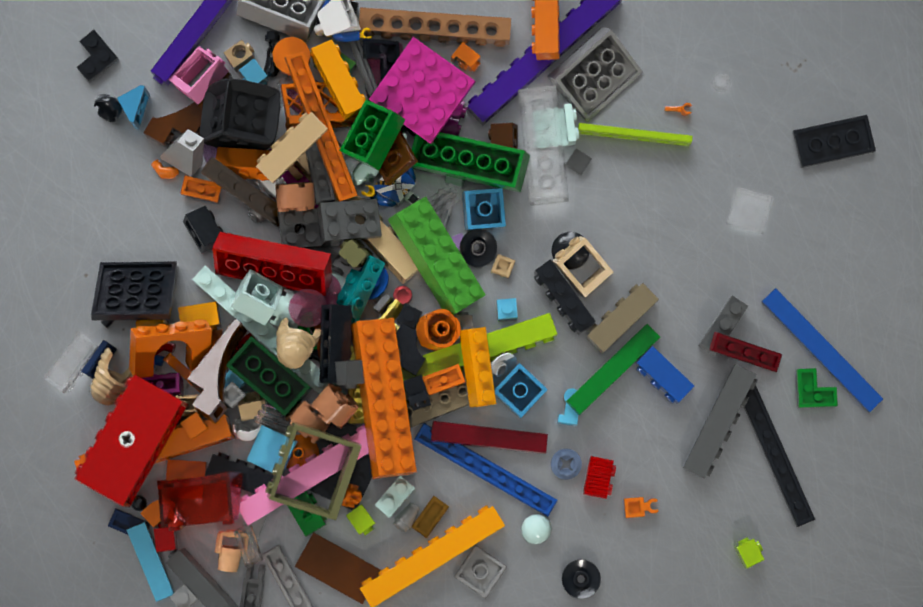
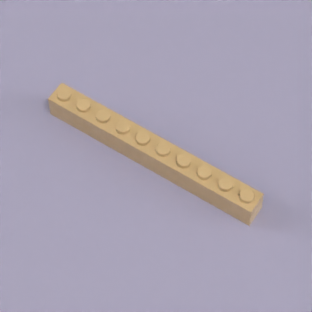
(387, 248)

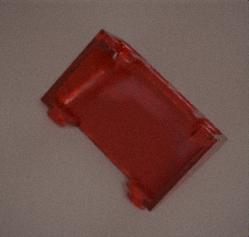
(200, 500)

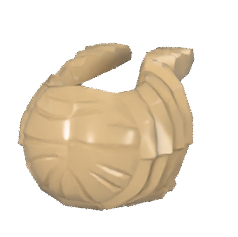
(294, 345)
(107, 383)

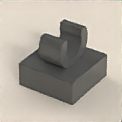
(382, 303)

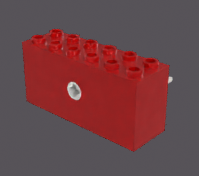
(121, 467)

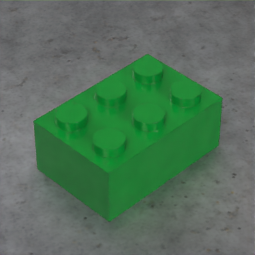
(372, 134)

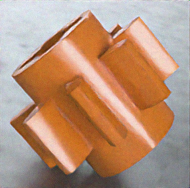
(352, 496)

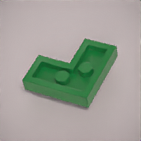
(809, 394)

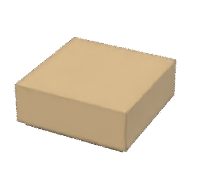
(503, 266)

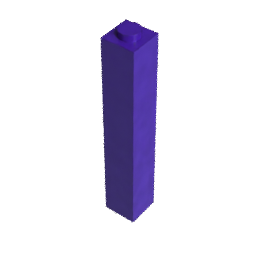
(188, 39)

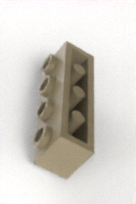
(622, 318)
(441, 404)

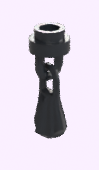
(270, 68)

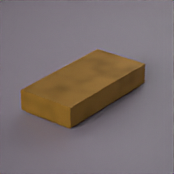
(430, 516)

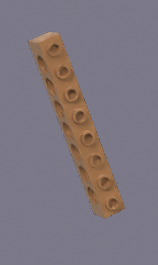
(443, 20)

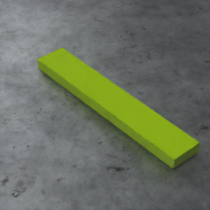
(635, 134)

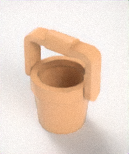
(228, 556)

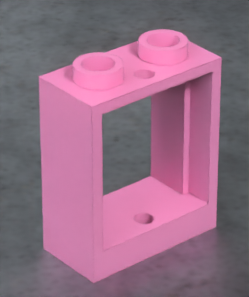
(192, 67)

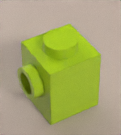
(361, 520)
(749, 552)

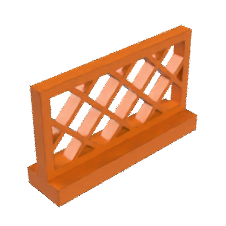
(292, 120)

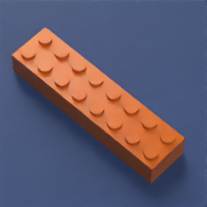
(383, 398)
(181, 444)

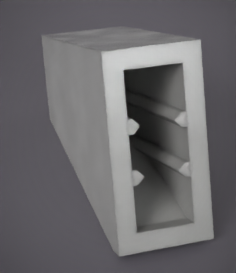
(185, 153)

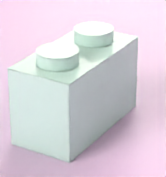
(395, 496)

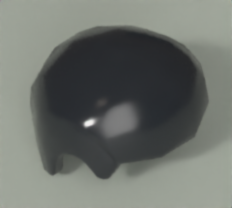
(108, 107)

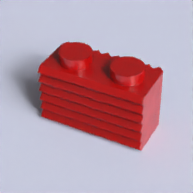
(599, 477)

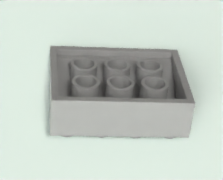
(286, 16)
(595, 73)

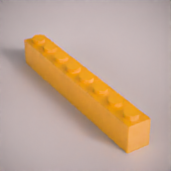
(433, 556)

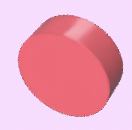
(403, 295)

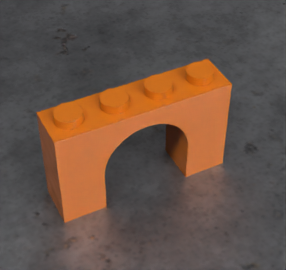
(148, 339)

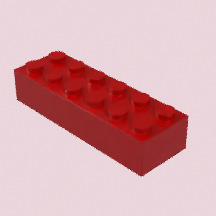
(281, 263)

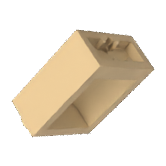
(595, 279)

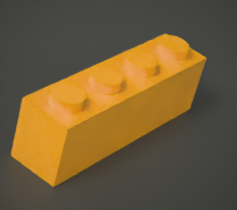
(338, 79)
(477, 367)

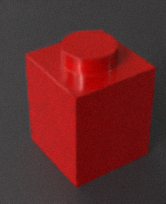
(164, 539)

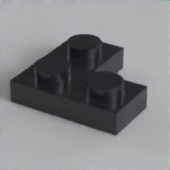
(383, 50)
(100, 59)

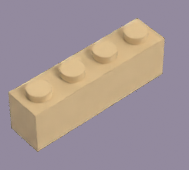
(292, 147)

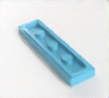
(150, 561)

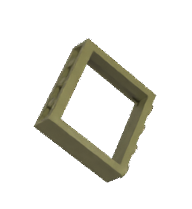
(343, 481)

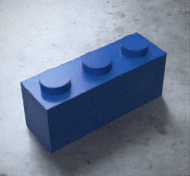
(664, 375)

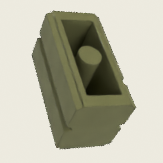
(354, 253)

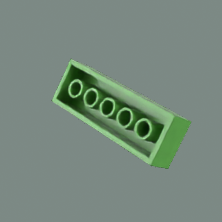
(436, 256)

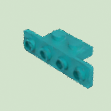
(360, 286)

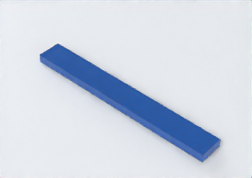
(822, 350)
(489, 472)

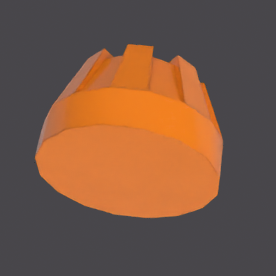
(287, 47)

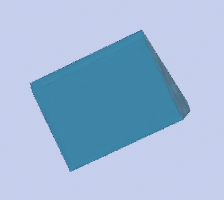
(134, 104)

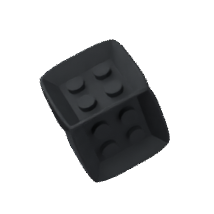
(240, 115)

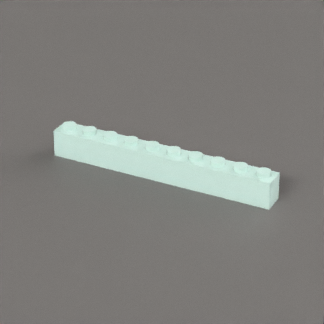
(265, 334)

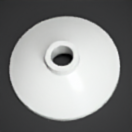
(502, 367)

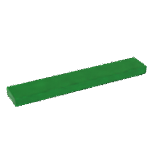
(612, 369)

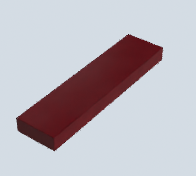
(745, 352)

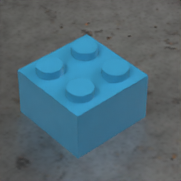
(483, 209)
(520, 390)

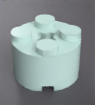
(282, 310)

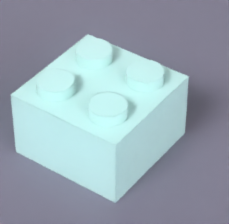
(257, 297)

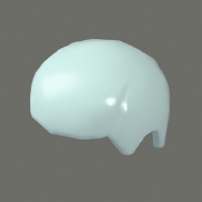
(536, 529)

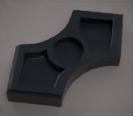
(411, 358)

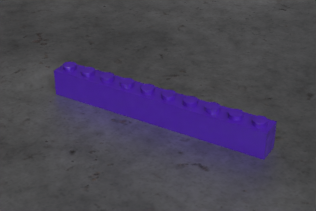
(528, 68)

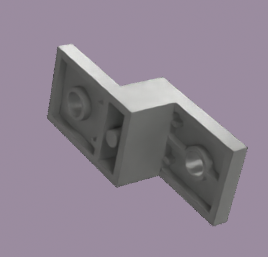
(330, 224)

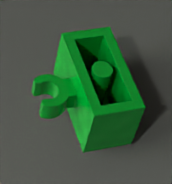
(306, 520)

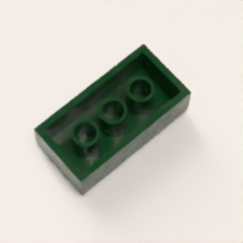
(268, 376)

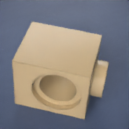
(235, 62)
(250, 405)

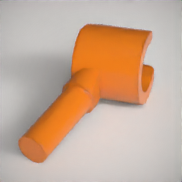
(679, 109)

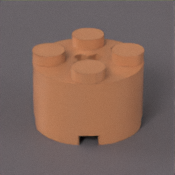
(295, 196)
(335, 405)
(304, 414)

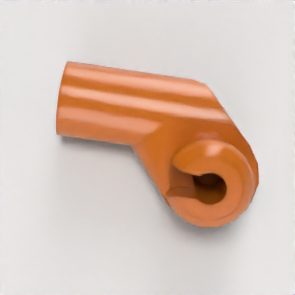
(164, 172)

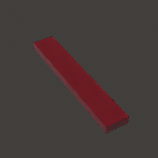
(489, 437)

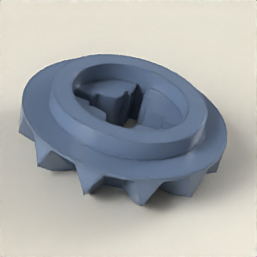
(575, 464)

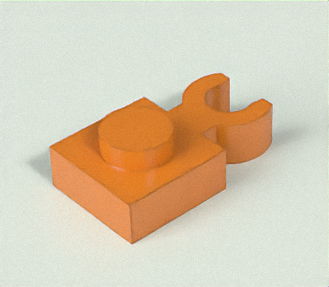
(636, 507)

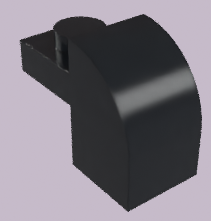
(417, 392)

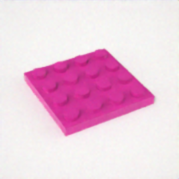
(422, 89)

